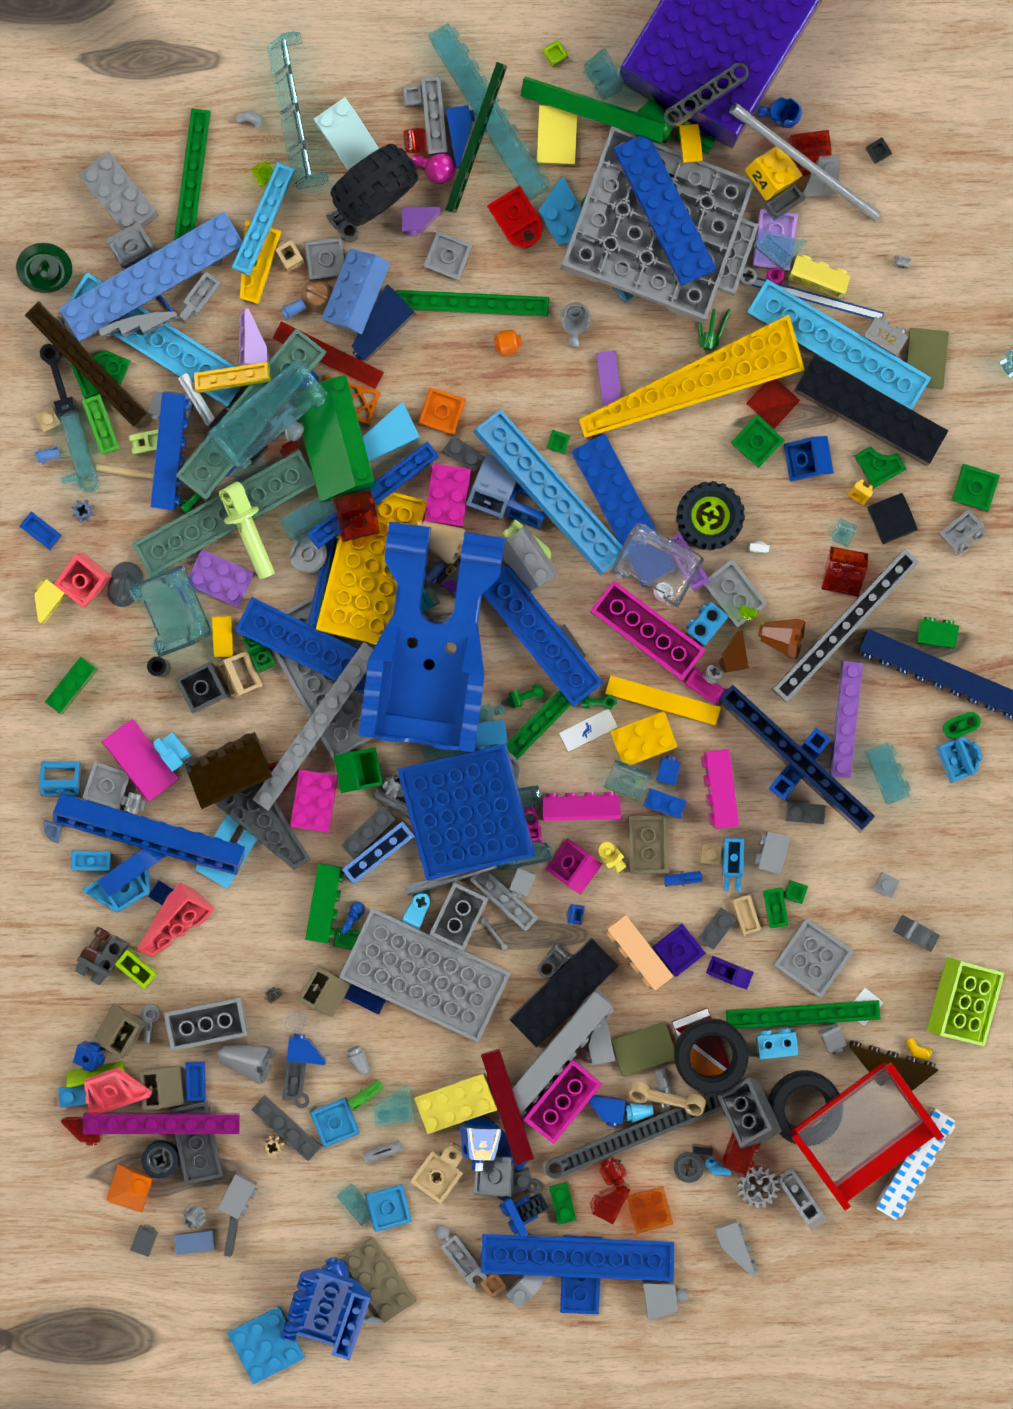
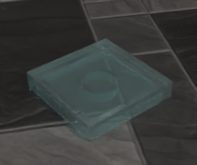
(627, 780)

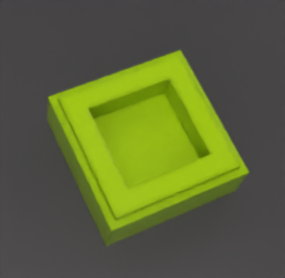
(555, 53)

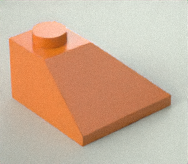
(130, 1188)

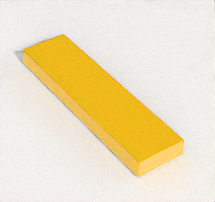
(232, 377)

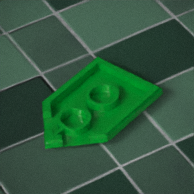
(115, 366)

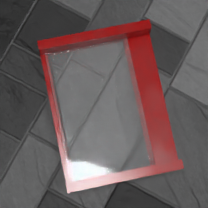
(864, 1132)

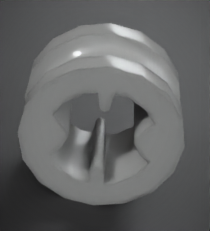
(901, 261)
(751, 281)
(712, 669)

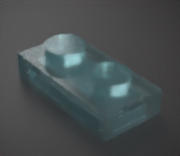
(355, 1203)

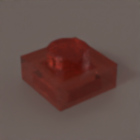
(289, 448)

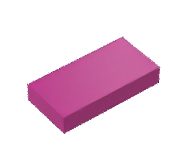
(698, 684)

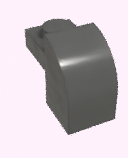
(916, 933)

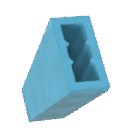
(390, 434)

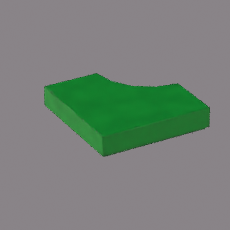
(879, 467)

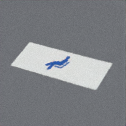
(588, 730)

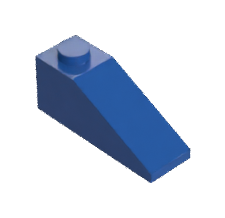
(460, 128)

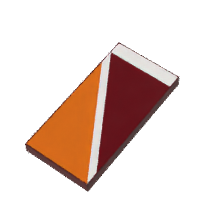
(707, 1053)

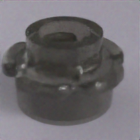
(273, 994)

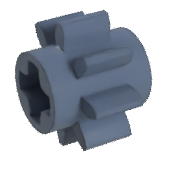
(81, 506)

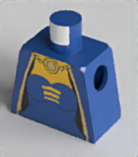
(479, 1144)

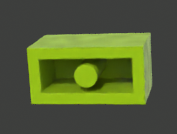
(136, 968)

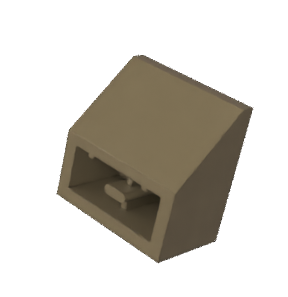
(324, 991)
(119, 1031)
(165, 1087)

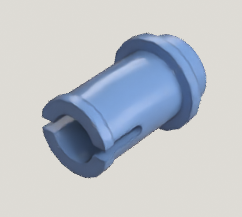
(293, 308)
(47, 454)
(435, 572)

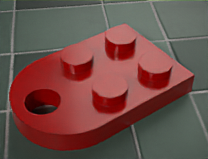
(515, 217)

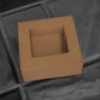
(493, 1284)

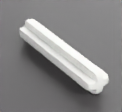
(196, 399)

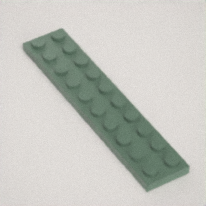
(207, 464)
(206, 522)

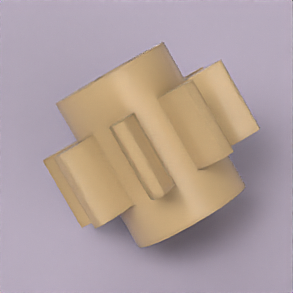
(275, 1151)

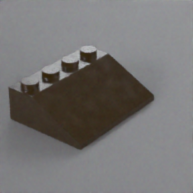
(228, 770)

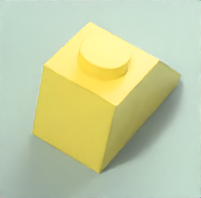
(47, 599)

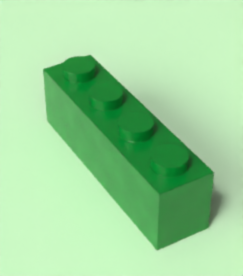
(323, 903)

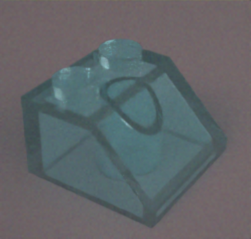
(603, 75)

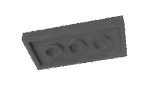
(198, 1152)

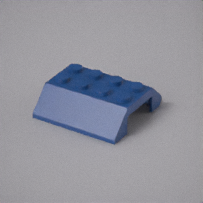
(327, 1311)

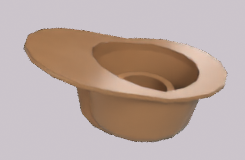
(316, 295)

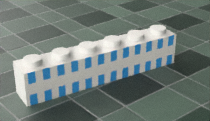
(912, 1169)

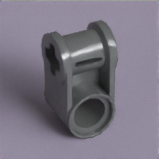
(342, 225)
(554, 960)

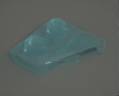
(779, 248)
(395, 1109)

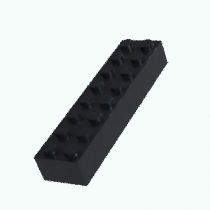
(871, 411)

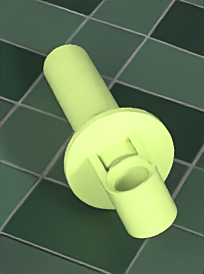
(240, 513)

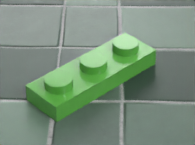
(101, 424)

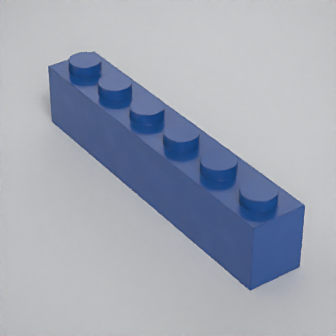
(169, 450)

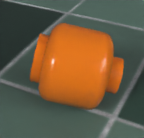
(507, 342)

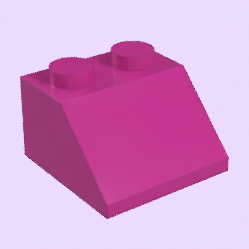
(573, 866)

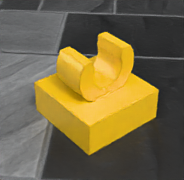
(860, 492)

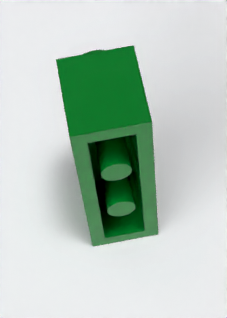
(71, 685)

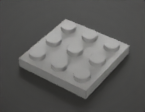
(813, 957)

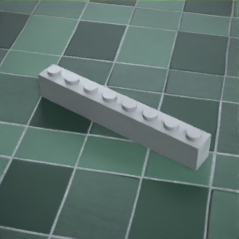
(561, 1049)

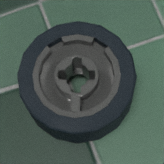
(170, 1157)

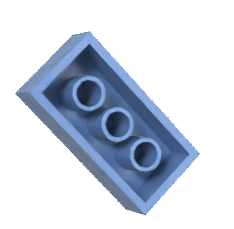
(355, 291)

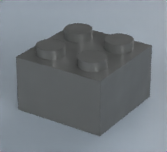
(201, 687)

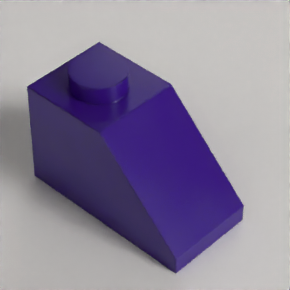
(729, 972)

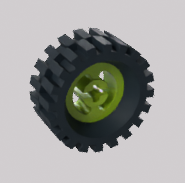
(715, 495)

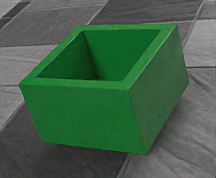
(358, 770)

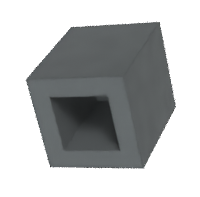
(144, 1240)

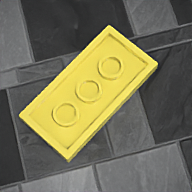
(456, 1103)

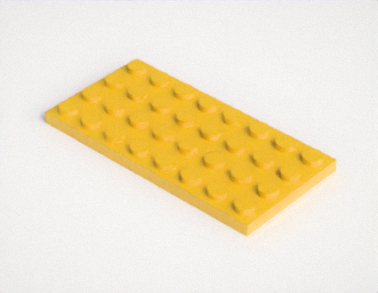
(360, 584)

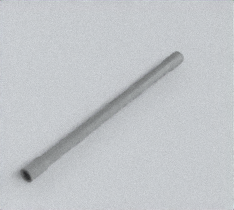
(745, 117)

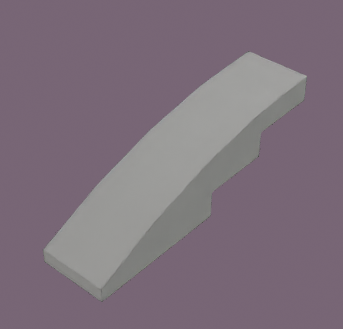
(145, 322)

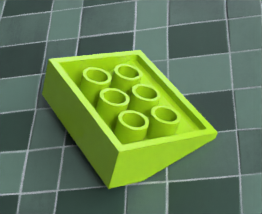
(965, 1001)

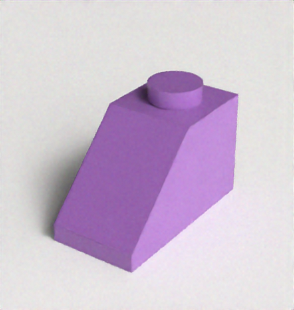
(417, 219)

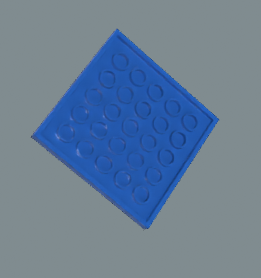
(466, 812)

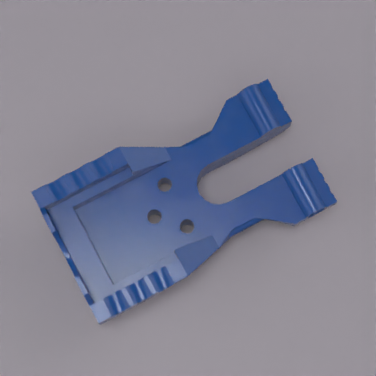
(401, 693)

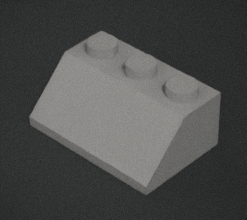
(528, 559)

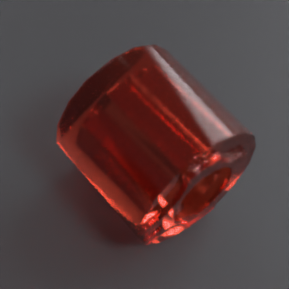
(415, 140)

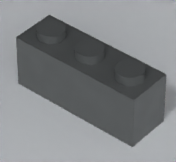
(368, 832)

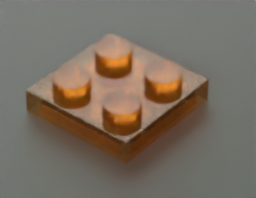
(649, 1210)

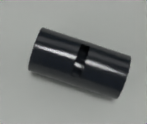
(152, 663)

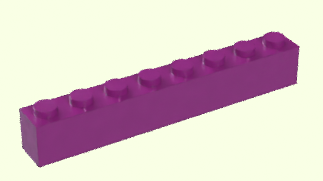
(160, 1123)

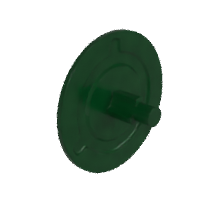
(44, 267)

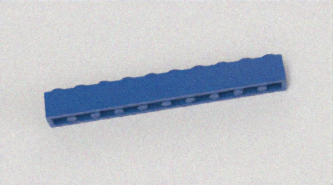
(148, 834)

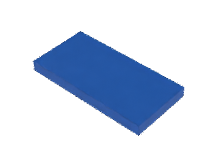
(580, 1294)

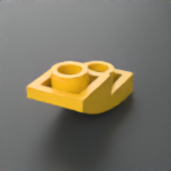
(690, 143)
(222, 636)

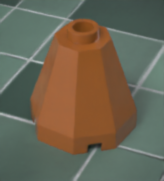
(784, 636)

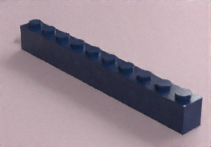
(937, 671)
(796, 758)

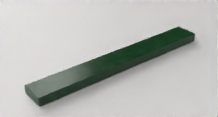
(476, 137)

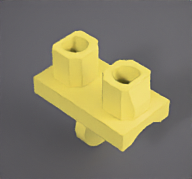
(611, 856)

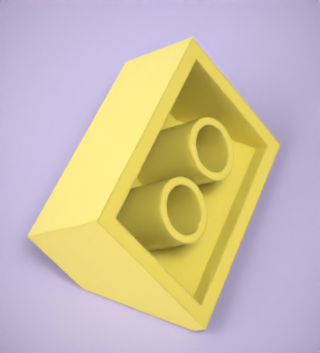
(819, 277)

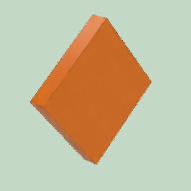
(442, 411)

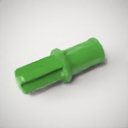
(365, 1095)

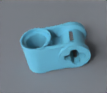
(415, 914)

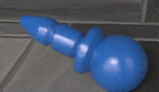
(356, 909)

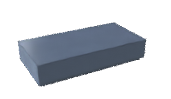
(194, 1242)

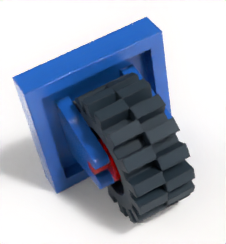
(522, 1211)

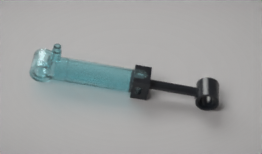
(72, 427)

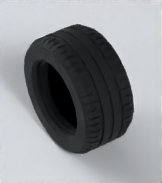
(723, 1081)
(791, 1083)

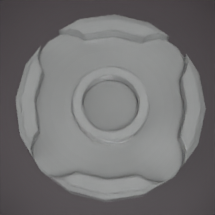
(306, 556)

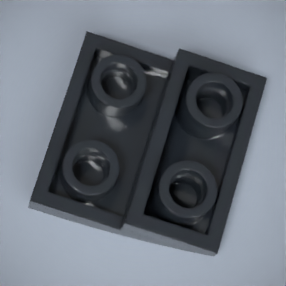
(892, 518)

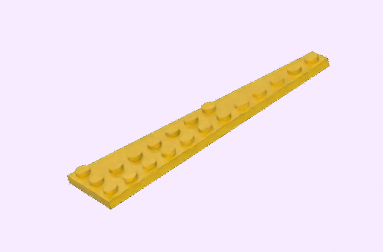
(736, 366)

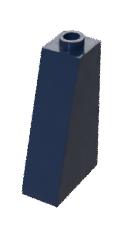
(385, 320)

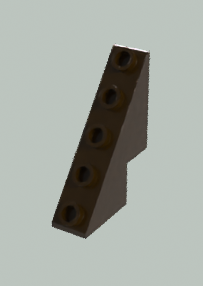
(911, 1071)

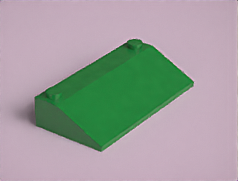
(336, 443)

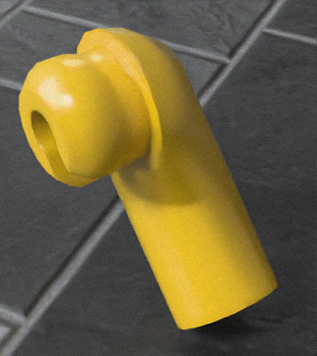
(917, 1051)

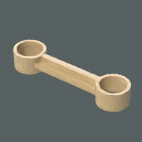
(666, 1098)

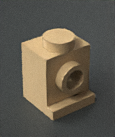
(295, 261)

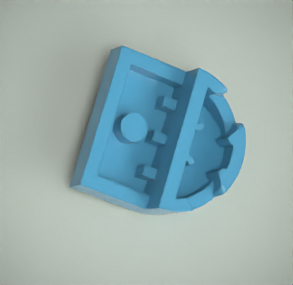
(959, 758)

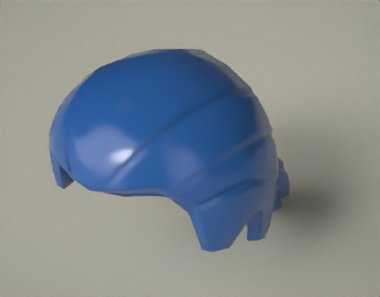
(783, 112)

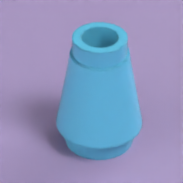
(636, 1112)

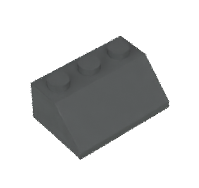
(749, 1113)

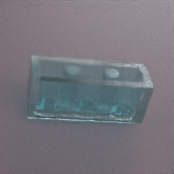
(306, 518)
(888, 773)

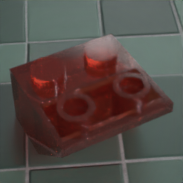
(812, 146)
(845, 571)

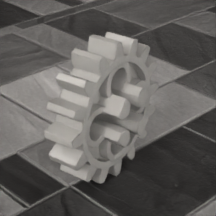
(759, 1176)

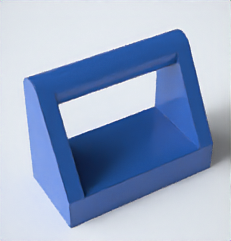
(523, 513)

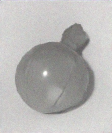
(575, 320)

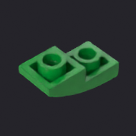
(260, 654)

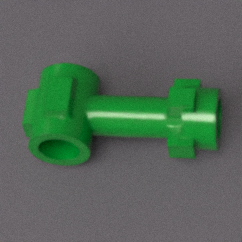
(187, 505)
(515, 699)
(609, 702)

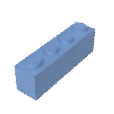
(378, 852)

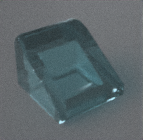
(843, 532)

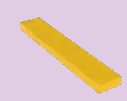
(662, 700)

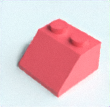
(83, 579)

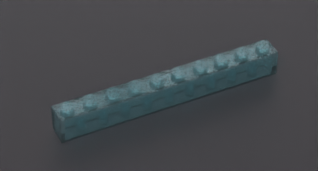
(498, 128)

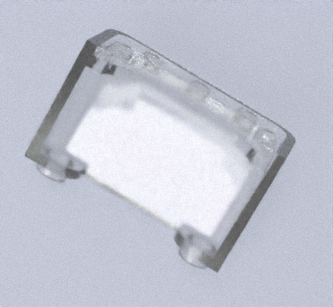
(658, 563)

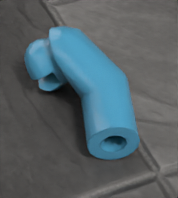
(715, 1168)

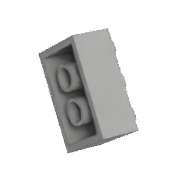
(459, 916)

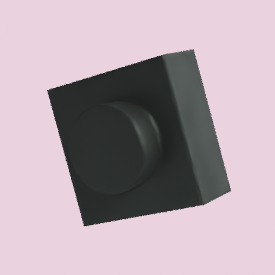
(878, 150)

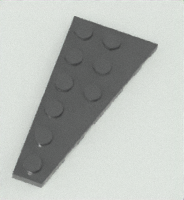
(266, 826)

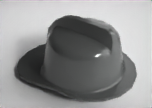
(118, 587)

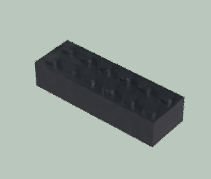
(563, 992)

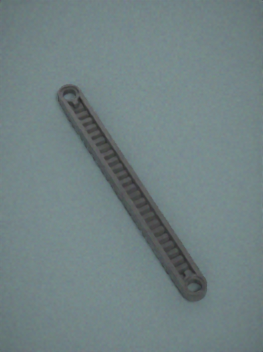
(630, 1137)

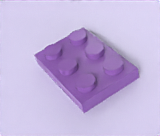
(220, 578)

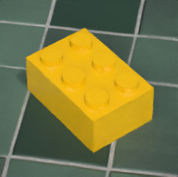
(643, 739)

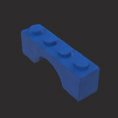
(787, 778)

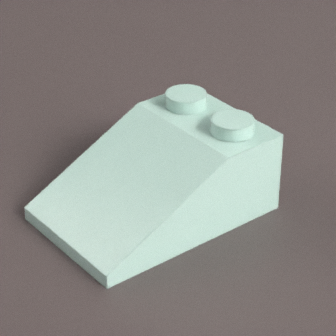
(346, 133)

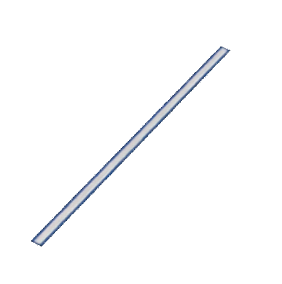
(822, 300)

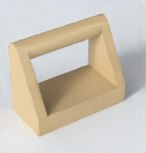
(231, 678)

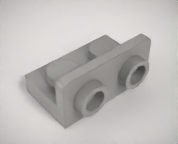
(963, 532)

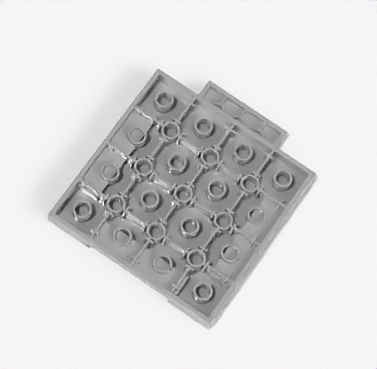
(620, 248)

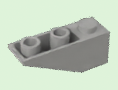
(732, 1243)

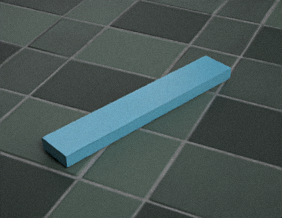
(263, 218)

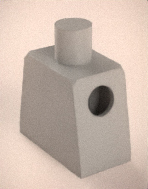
(662, 1298)

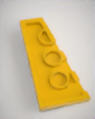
(253, 285)

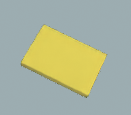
(556, 136)

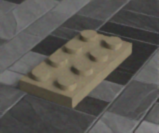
(379, 1278)

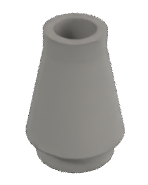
(358, 1059)

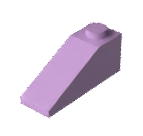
(251, 344)

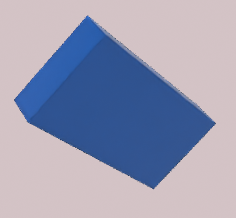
(40, 530)
(195, 1081)

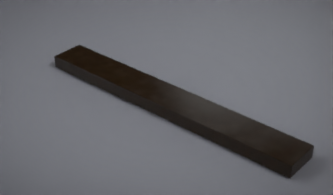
(86, 363)

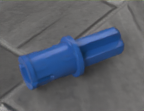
(683, 878)

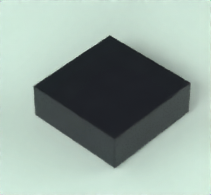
(702, 1149)

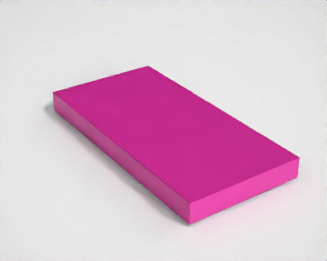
(139, 760)

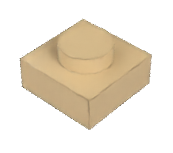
(48, 419)
(710, 854)

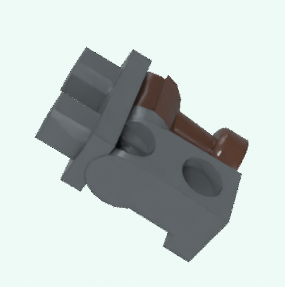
(101, 961)

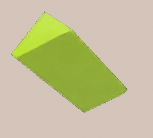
(78, 1076)

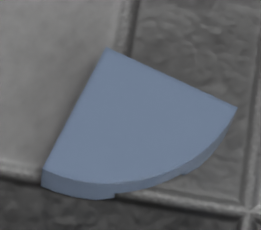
(52, 830)

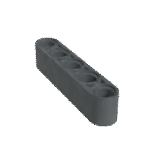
(711, 86)

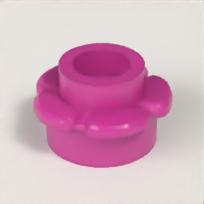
(770, 275)

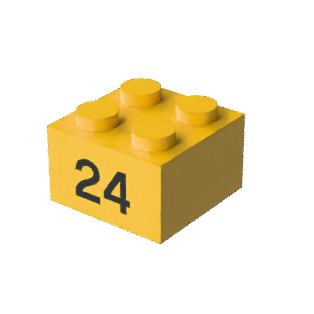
(773, 172)

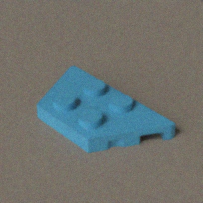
(561, 212)
(123, 897)

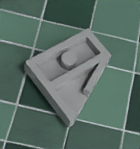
(814, 185)

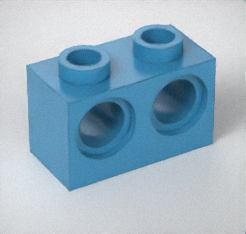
(710, 626)

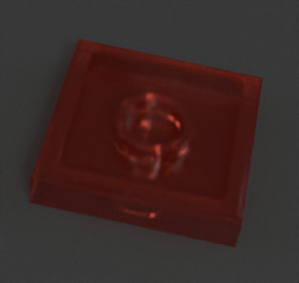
(773, 402)

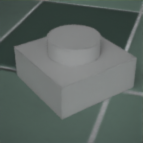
(886, 884)

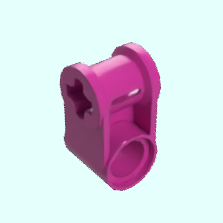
(534, 825)

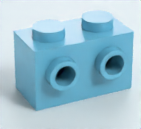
(776, 1044)

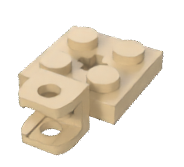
(444, 1164)

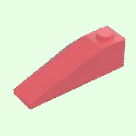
(179, 912)

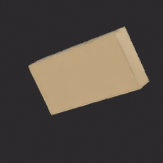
(746, 914)

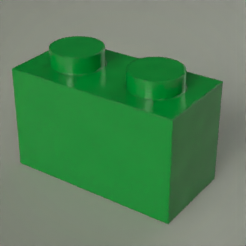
(937, 633)

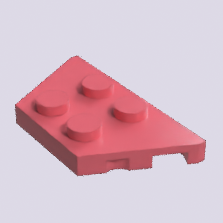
(113, 1090)

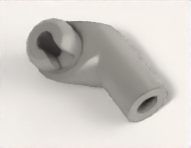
(250, 116)

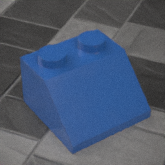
(808, 458)

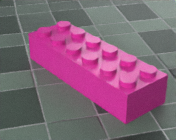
(647, 630)

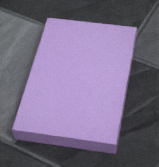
(780, 227)

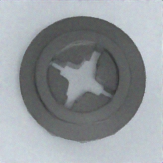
(692, 1175)

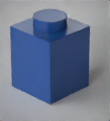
(668, 770)

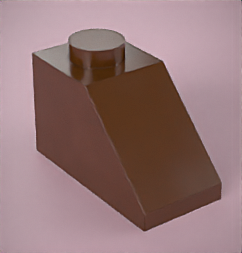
(734, 656)

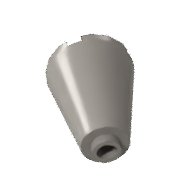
(247, 1060)

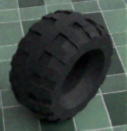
(374, 184)

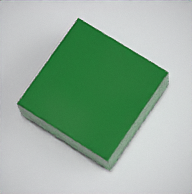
(558, 441)
(795, 891)

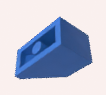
(304, 1050)
(609, 1109)

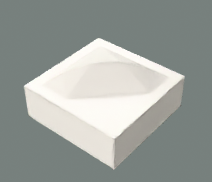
(758, 547)

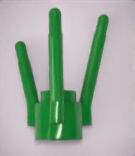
(709, 341)

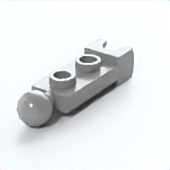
(459, 1255)

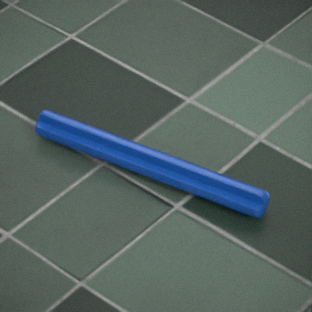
(321, 584)

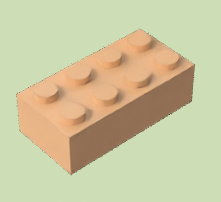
(639, 951)

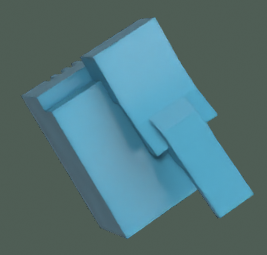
(172, 751)

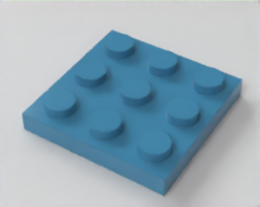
(261, 1346)

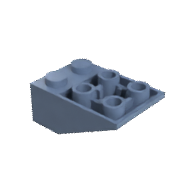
(491, 488)

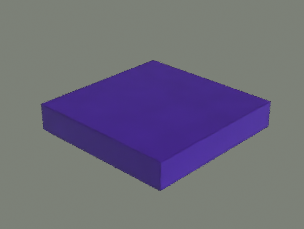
(678, 950)

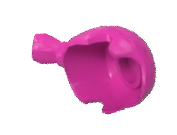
(438, 168)

